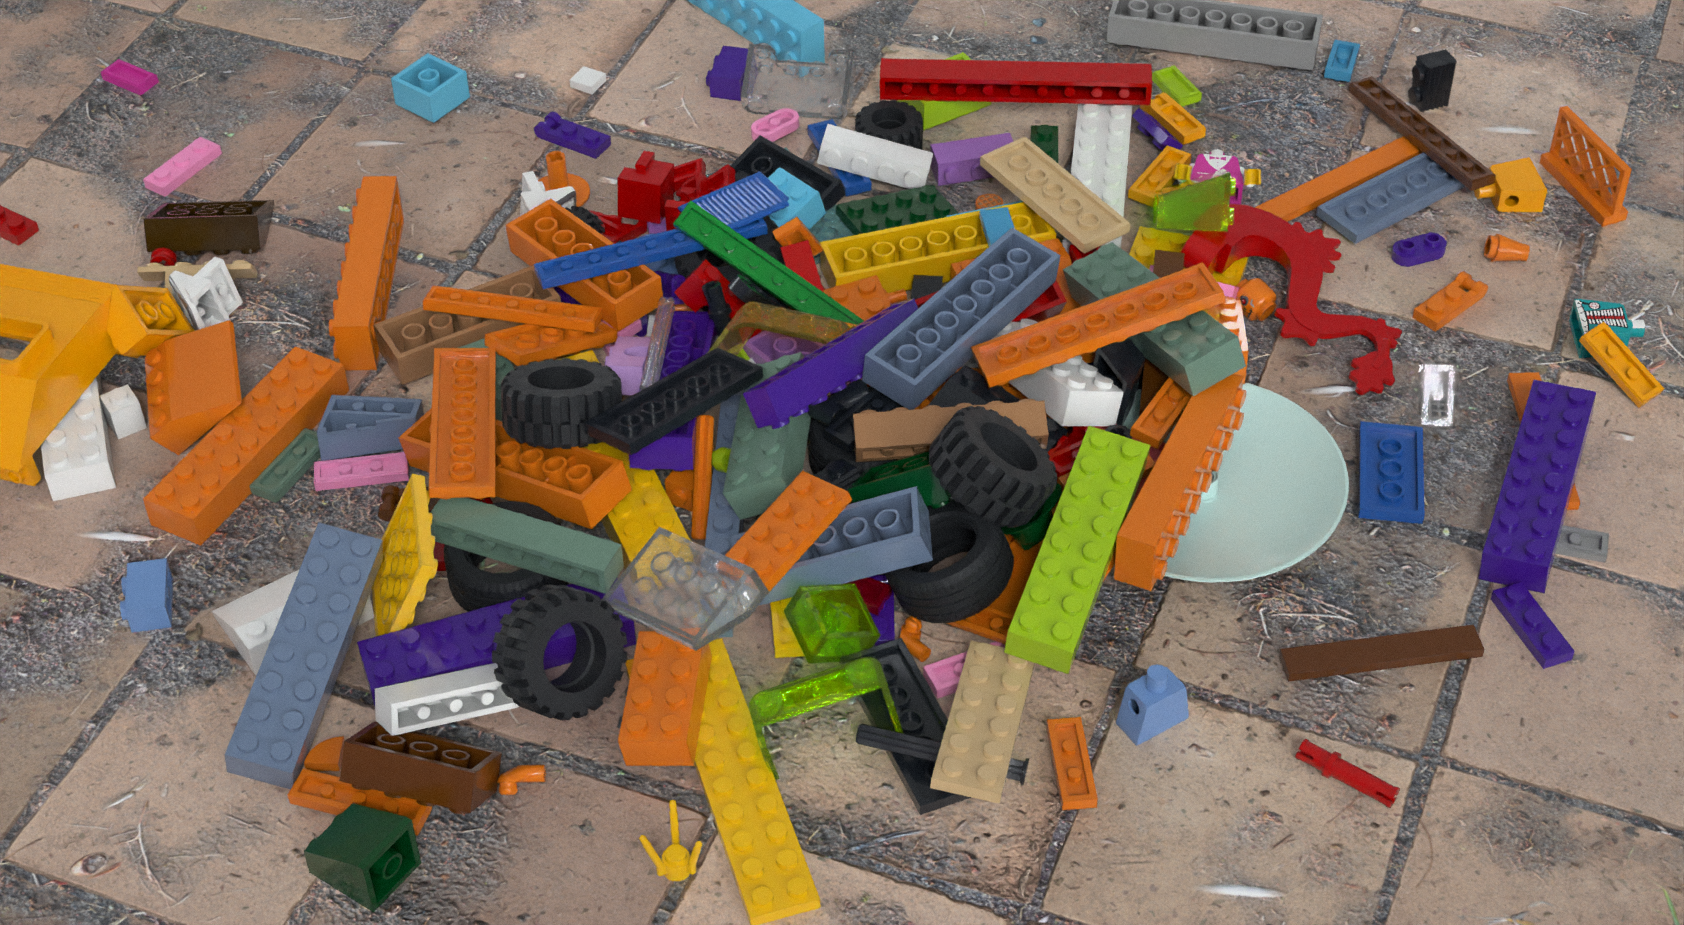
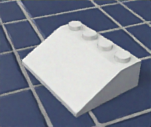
(254, 617)

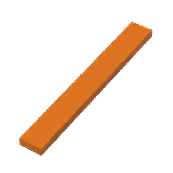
(1340, 180)

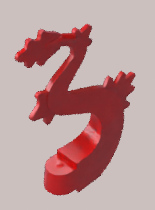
(1305, 259)

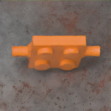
(865, 296)

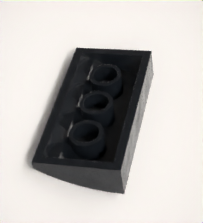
(767, 157)

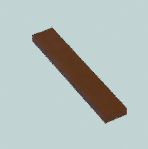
(1381, 652)

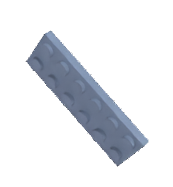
(1388, 198)

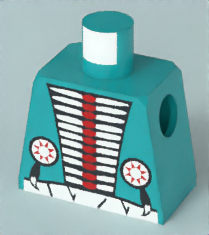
(1590, 313)

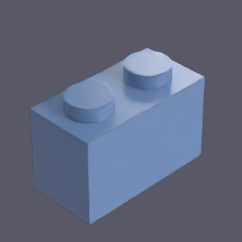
(147, 595)

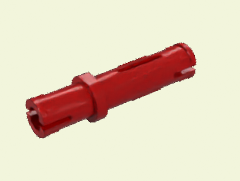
(1334, 766)

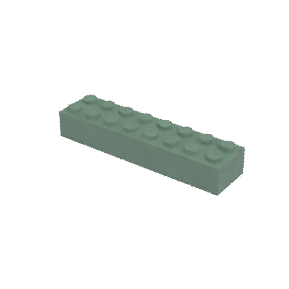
(1189, 351)

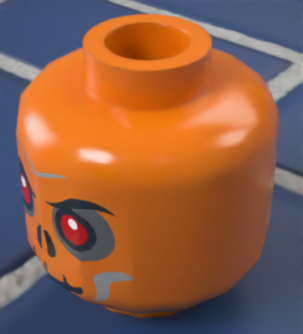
(1256, 299)

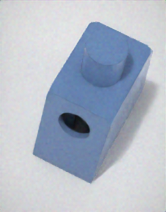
(1152, 704)

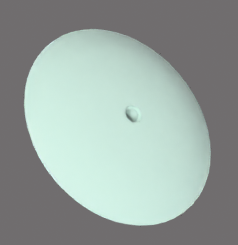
(1270, 499)

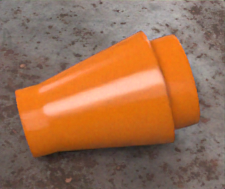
(1505, 249)

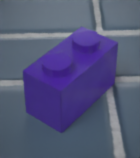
(727, 73)

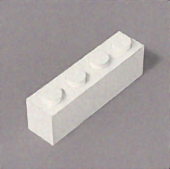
(874, 157)
(440, 700)

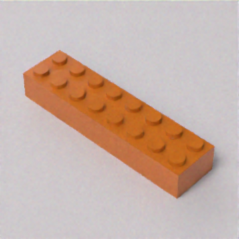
(367, 272)
(243, 444)
(564, 482)
(1177, 483)

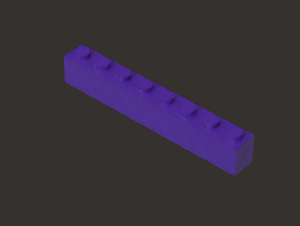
(822, 370)

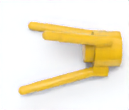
(676, 860)

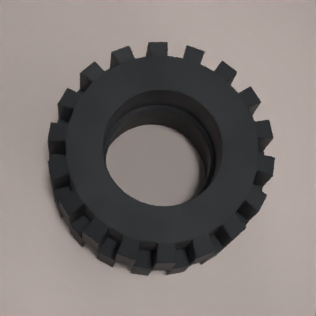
(892, 122)

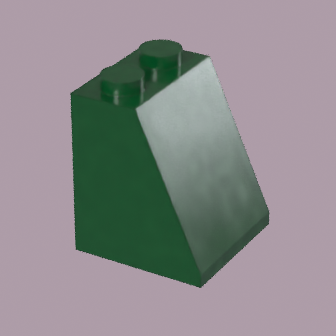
(365, 854)

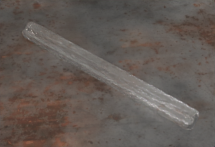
(658, 342)

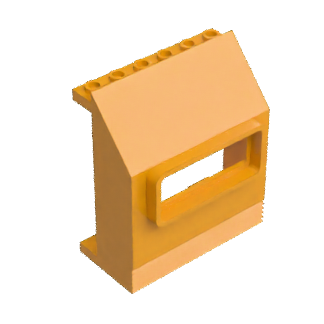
(66, 351)

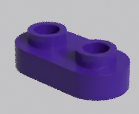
(1419, 249)

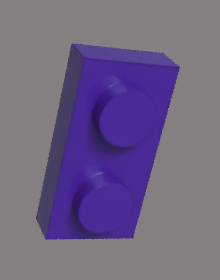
(1150, 126)

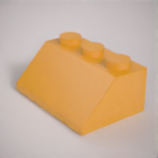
(144, 319)

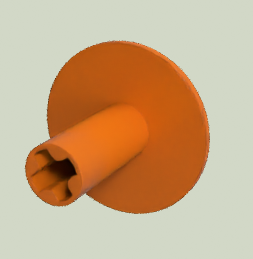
(559, 178)

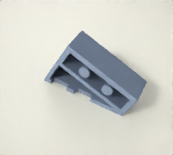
(365, 425)

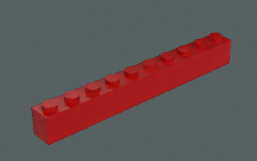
(1016, 81)

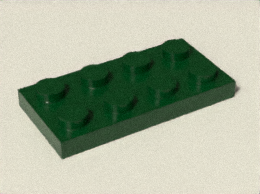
(894, 209)

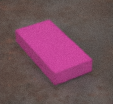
(129, 77)

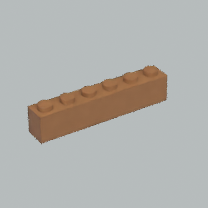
(910, 432)

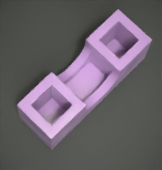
(628, 360)

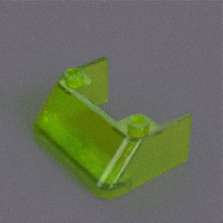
(816, 692)

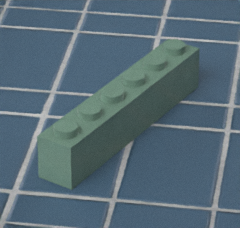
(527, 542)

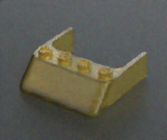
(777, 320)

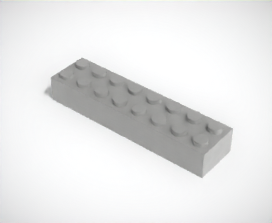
(1218, 30)

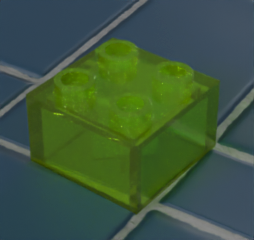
(830, 622)

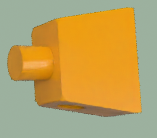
(1515, 187)

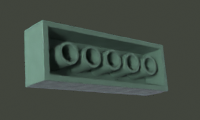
(764, 458)

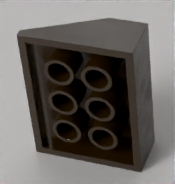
(209, 226)

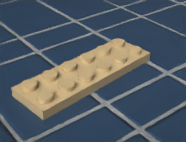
(1055, 194)
(983, 723)

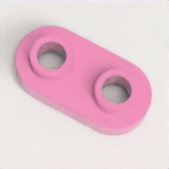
(776, 124)

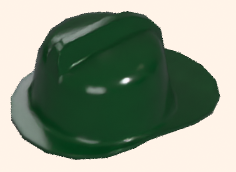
(1036, 529)

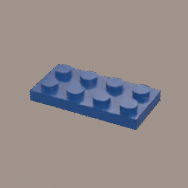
(1391, 472)

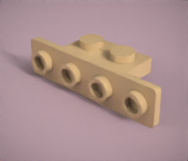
(159, 272)

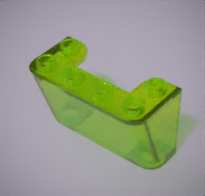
(1196, 203)

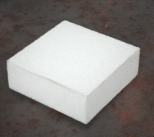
(587, 80)

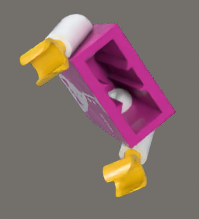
(1216, 161)

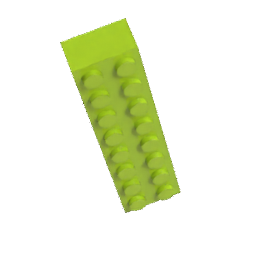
(1077, 550)

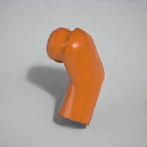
(911, 635)
(520, 774)

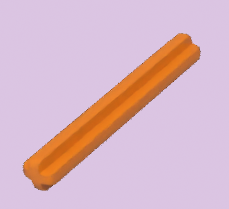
(702, 476)

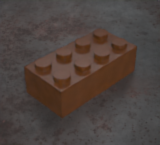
(421, 768)

